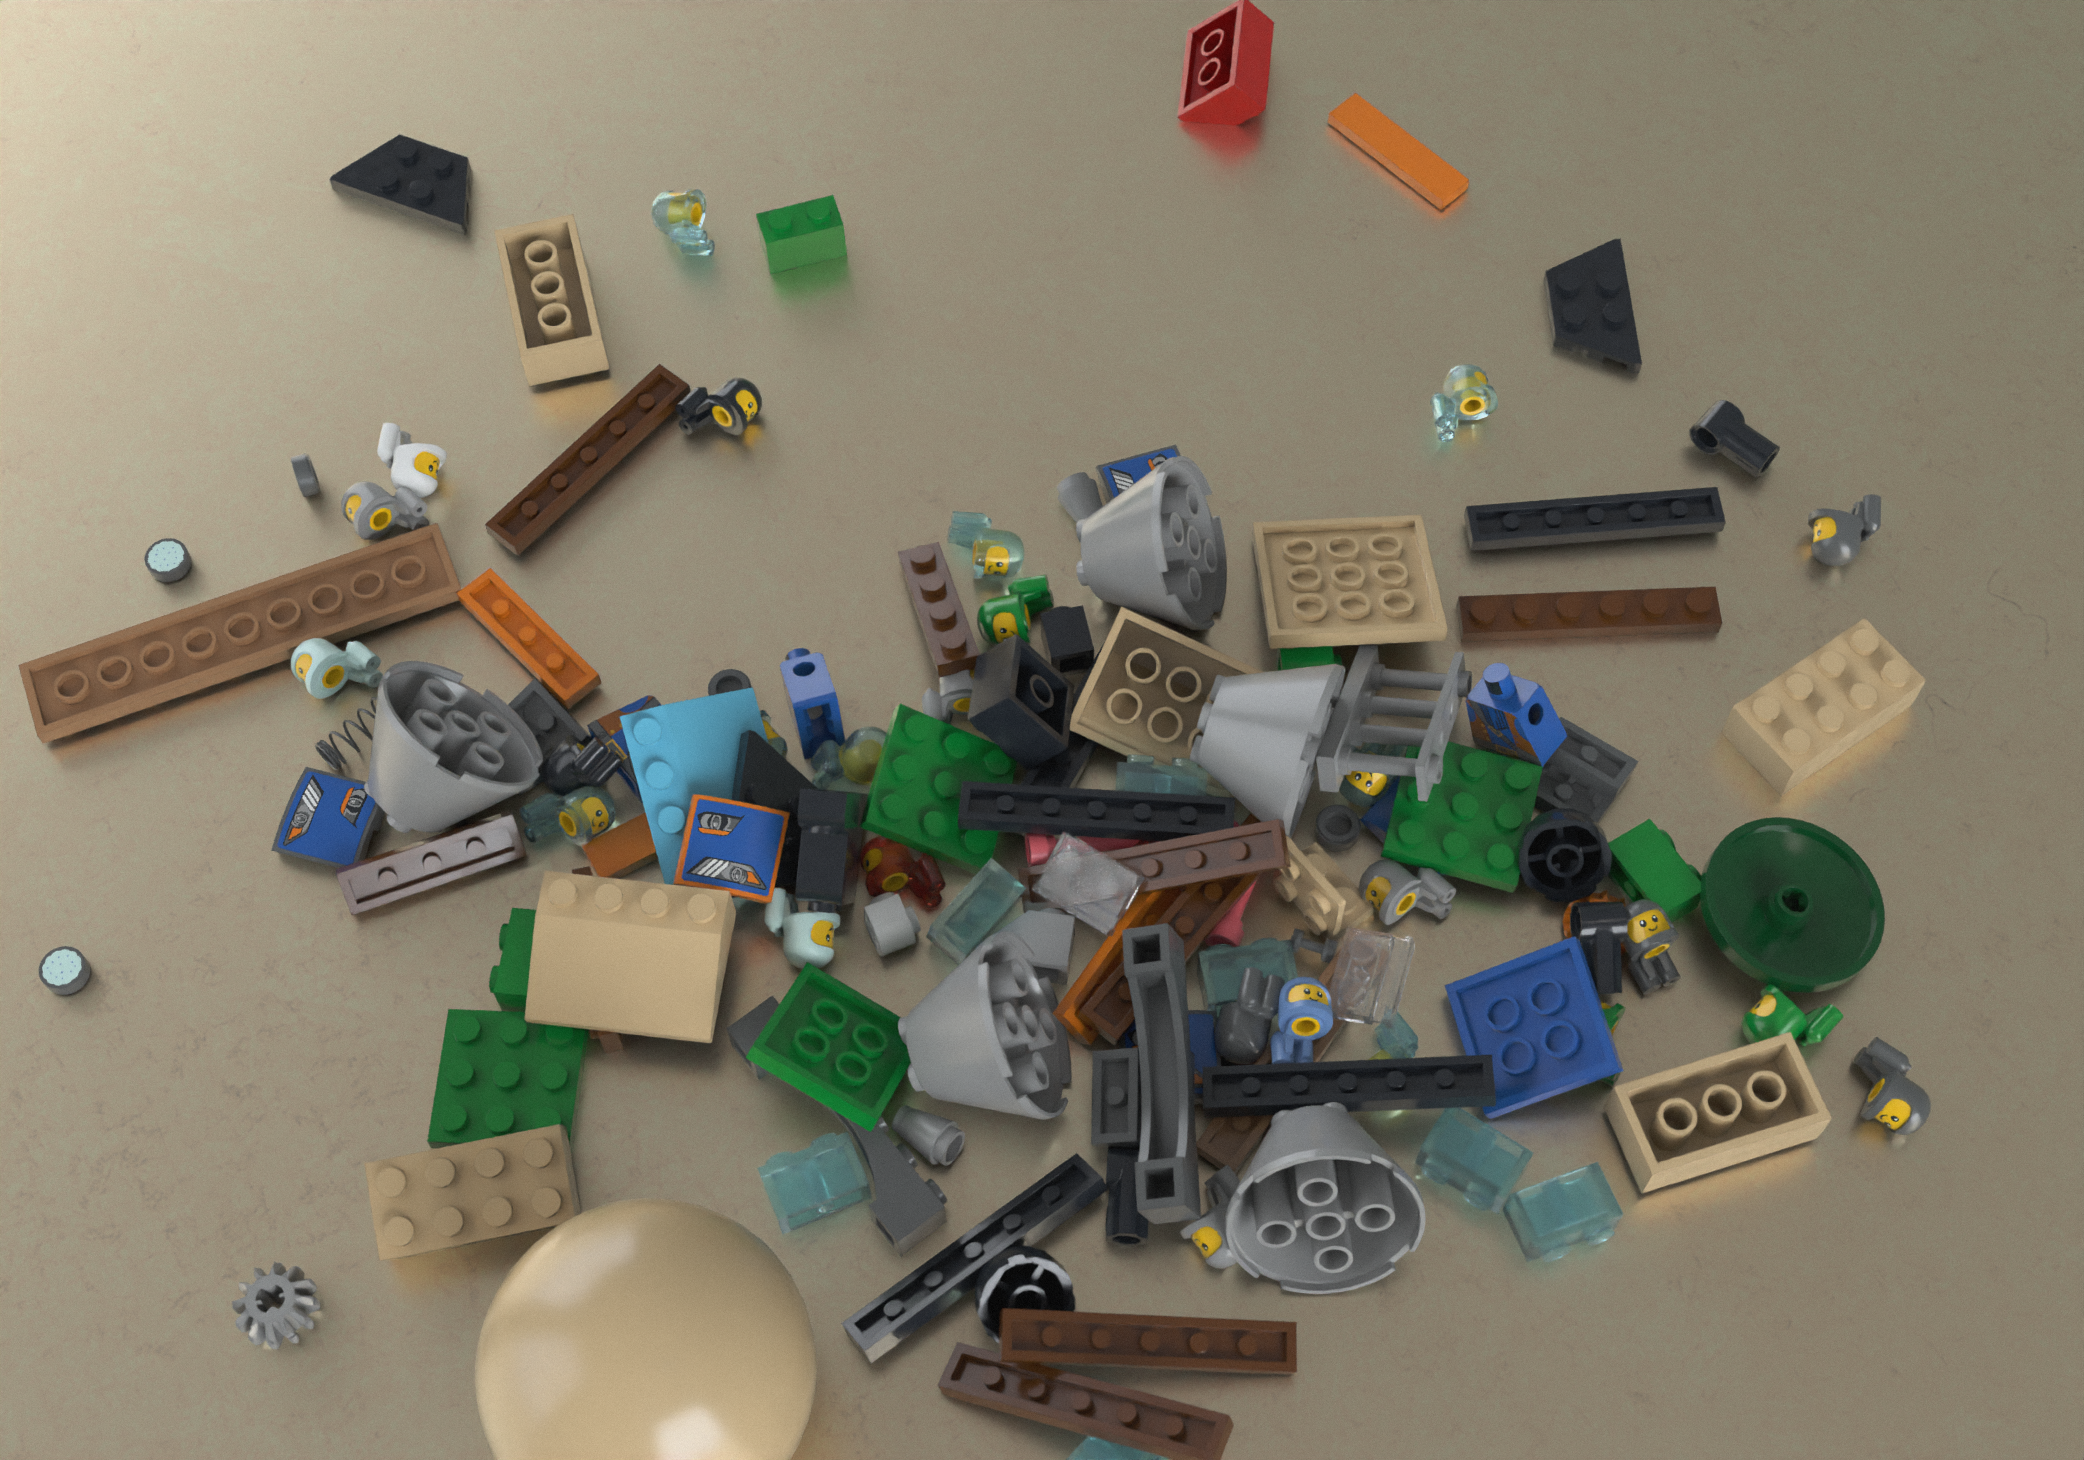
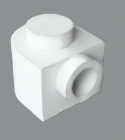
(890, 923)

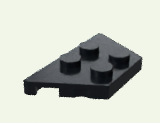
(411, 181)
(1593, 306)
(772, 782)

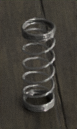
(333, 756)

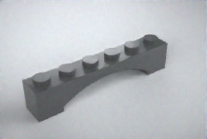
(1168, 1147)
(904, 1204)

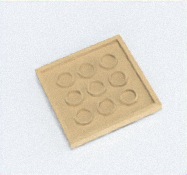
(1348, 582)

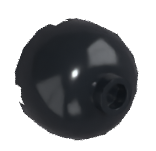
(1564, 854)
(1021, 1280)

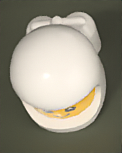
(411, 463)

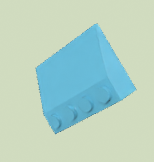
(683, 753)

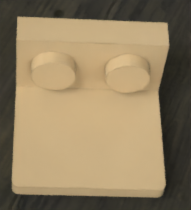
(1321, 891)

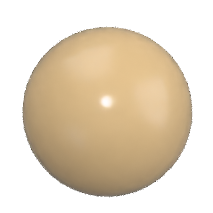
(646, 1342)

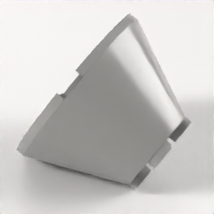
(1158, 548)
(1267, 736)
(444, 749)
(991, 1035)
(1323, 1205)

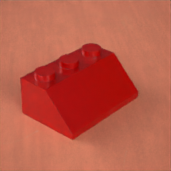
(1227, 66)

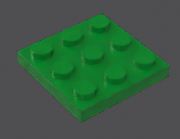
(921, 784)
(1470, 818)
(834, 1047)
(505, 1077)

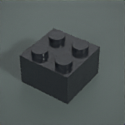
(1021, 702)

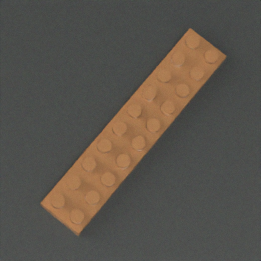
(238, 633)

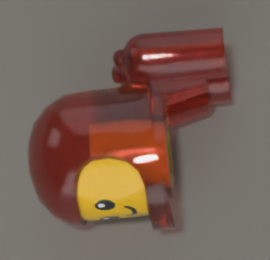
(893, 870)

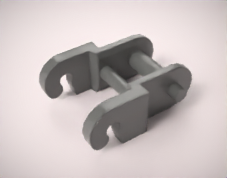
(1326, 950)

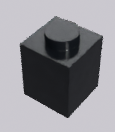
(1067, 639)

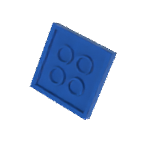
(1537, 1023)

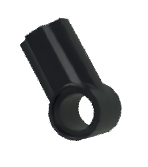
(1725, 431)
(1601, 931)
(1123, 1221)

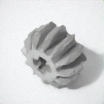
(274, 1323)

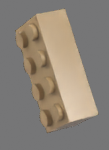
(551, 300)
(1822, 706)
(1716, 1112)
(472, 1192)

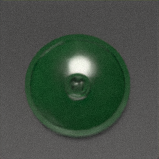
(1792, 905)

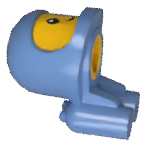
(1302, 1017)

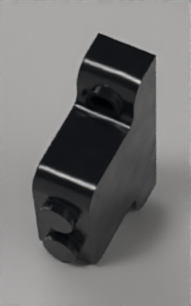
(829, 848)

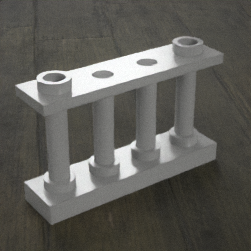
(1359, 702)

